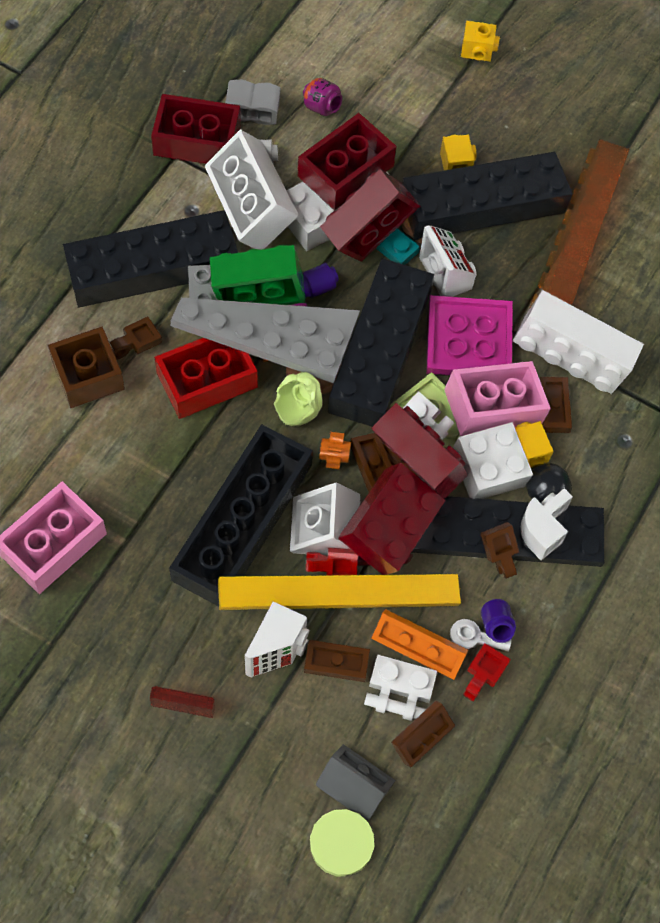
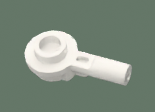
(468, 635)

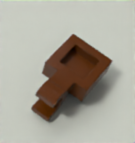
(138, 336)
(500, 546)

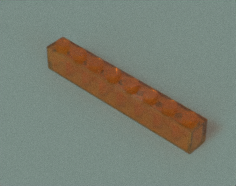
(583, 222)

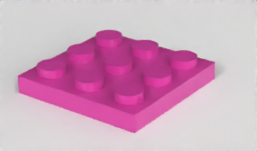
(468, 333)

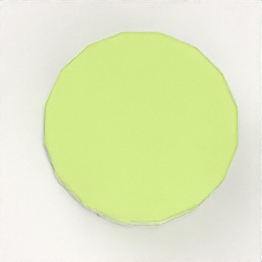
(342, 842)

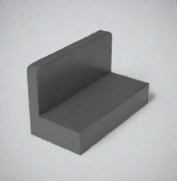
(354, 782)

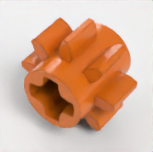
(335, 450)

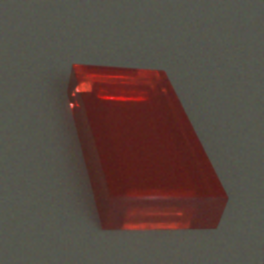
(182, 702)

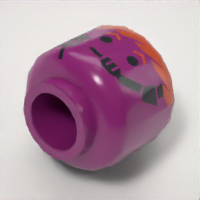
(322, 96)

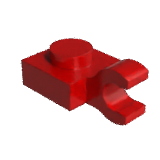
(337, 562)
(486, 668)

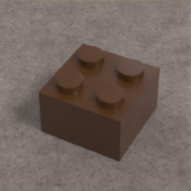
(86, 367)

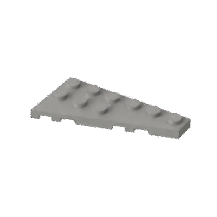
(288, 335)

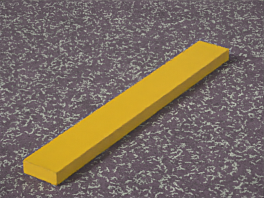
(338, 591)

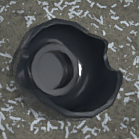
(548, 479)

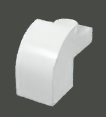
(540, 528)

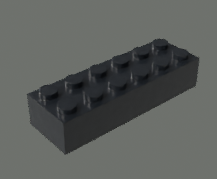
(489, 194)
(145, 257)
(381, 343)
(242, 513)

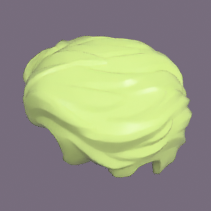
(298, 399)

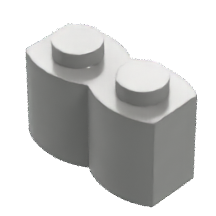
(256, 101)

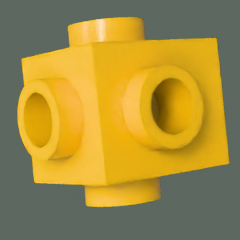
(479, 41)

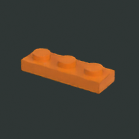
(419, 644)

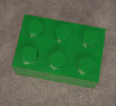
(259, 276)

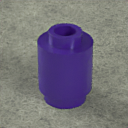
(319, 280)
(498, 620)

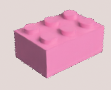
(496, 396)
(51, 537)

